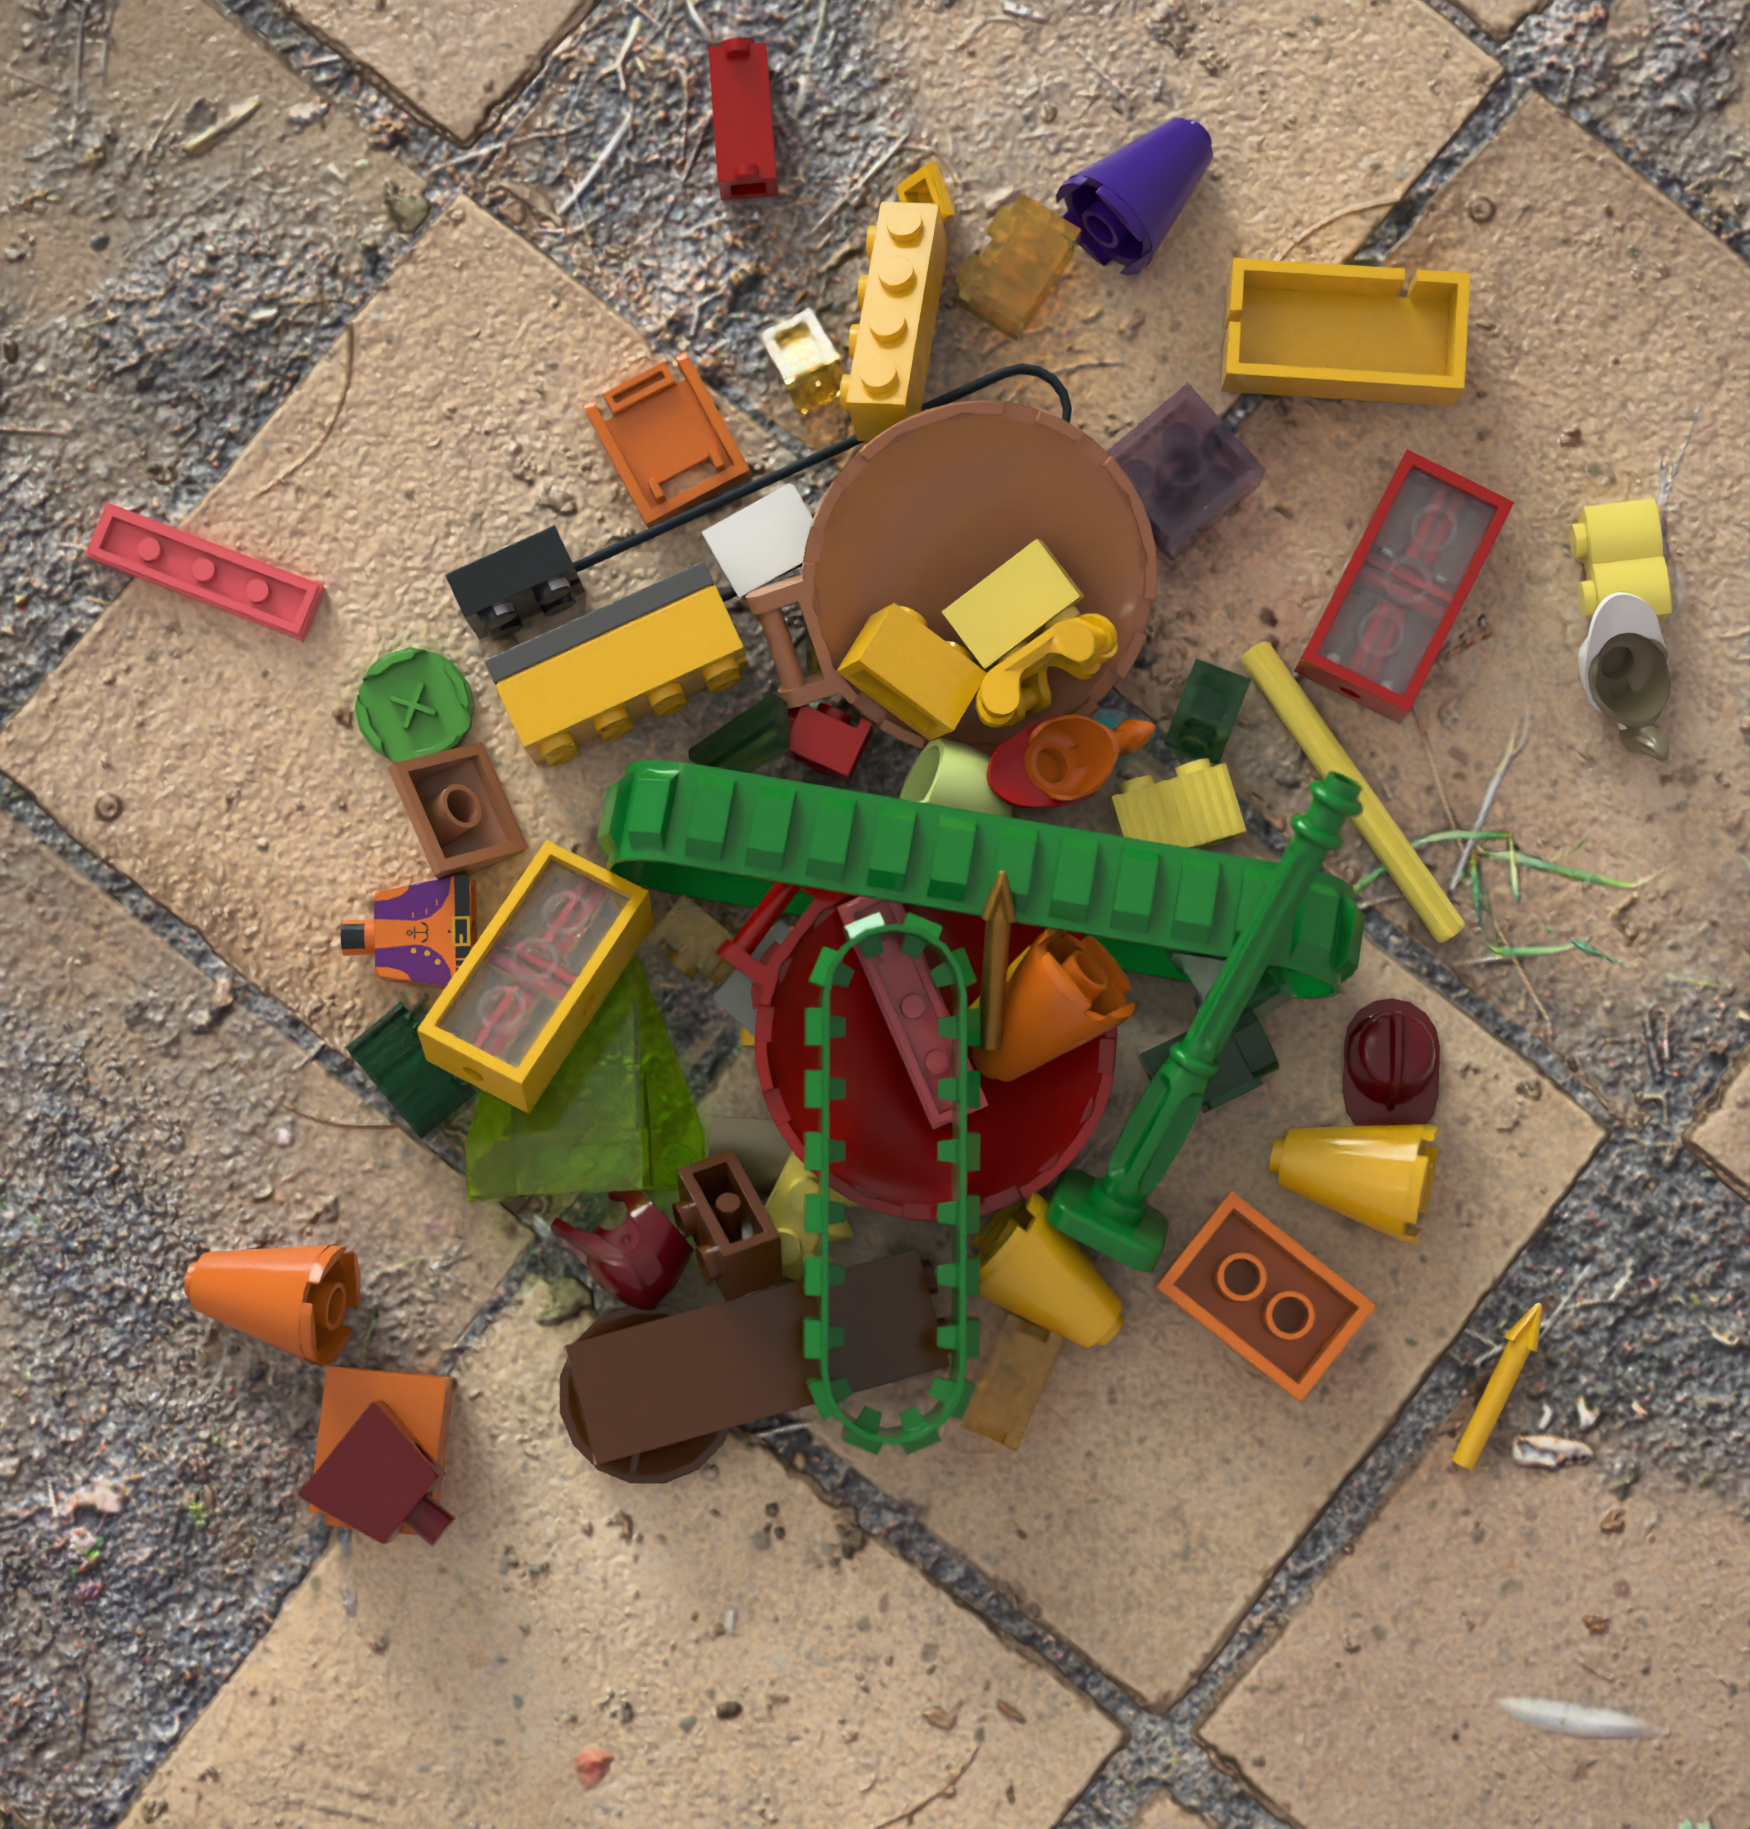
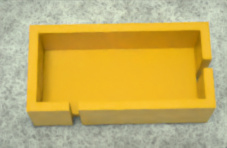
(1345, 332)

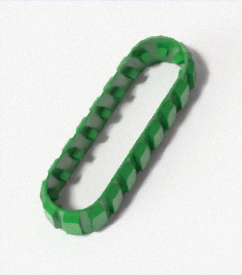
(962, 1212)

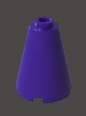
(1137, 193)

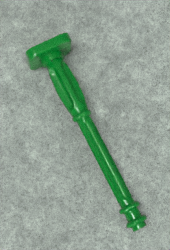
(1113, 1209)

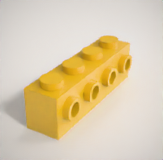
(897, 317)

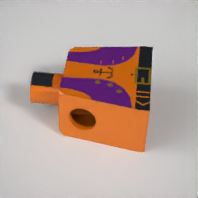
(417, 931)

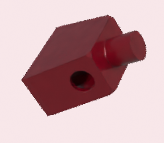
(381, 1480)

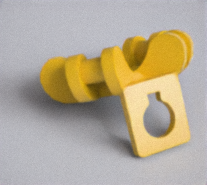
(1021, 679)

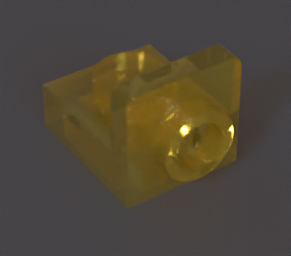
(804, 360)

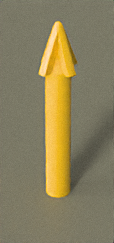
(1522, 1339)

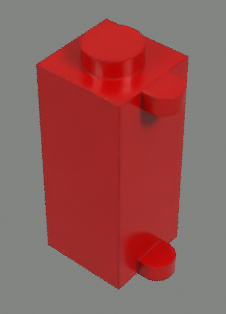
(743, 119)

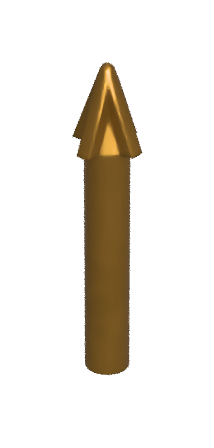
(998, 913)

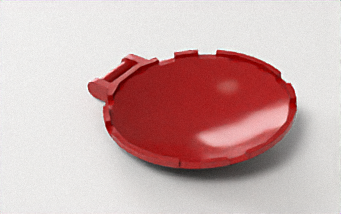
(890, 1149)

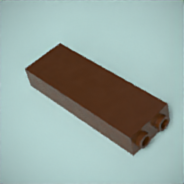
(748, 1359)

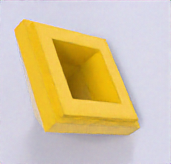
(928, 186)

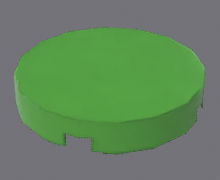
(414, 705)

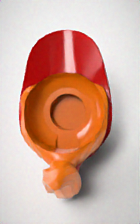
(1061, 759)

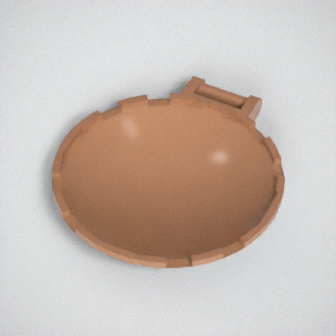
(938, 512)

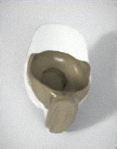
(1628, 671)

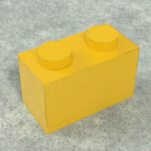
(912, 671)

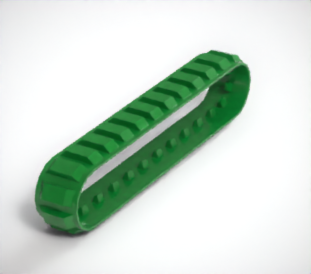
(740, 832)

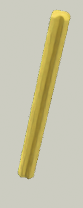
(1374, 821)

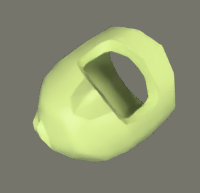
(953, 777)

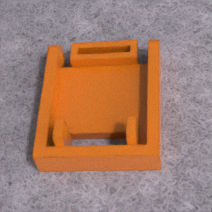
(662, 433)

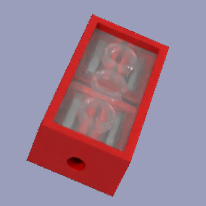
(1404, 586)

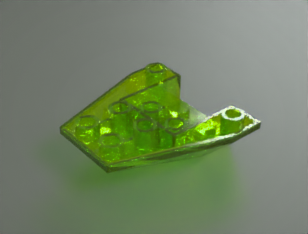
(605, 1121)

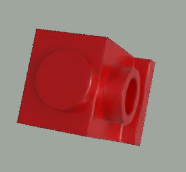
(826, 740)

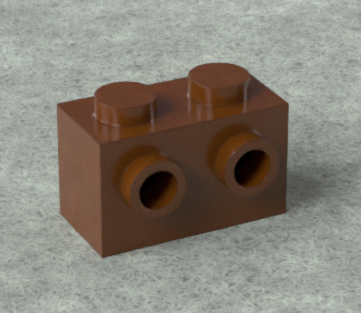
(729, 1225)

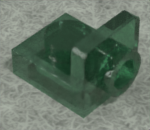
(1206, 712)

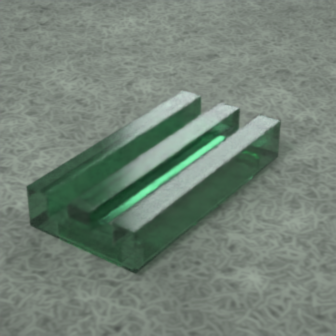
(747, 739)

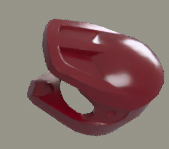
(633, 1261)

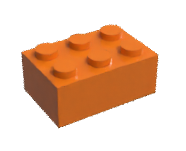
(1264, 1296)

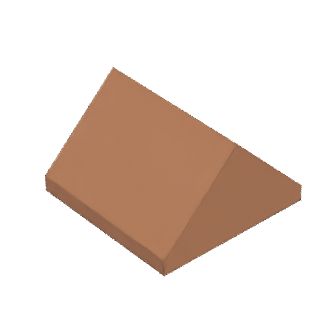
(458, 810)

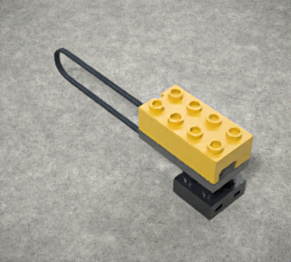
(636, 651)

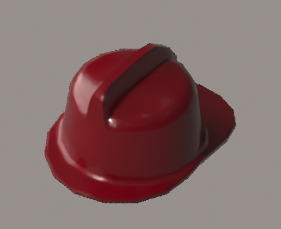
(1391, 1065)

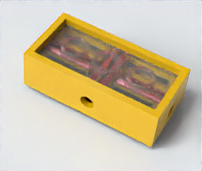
(536, 976)

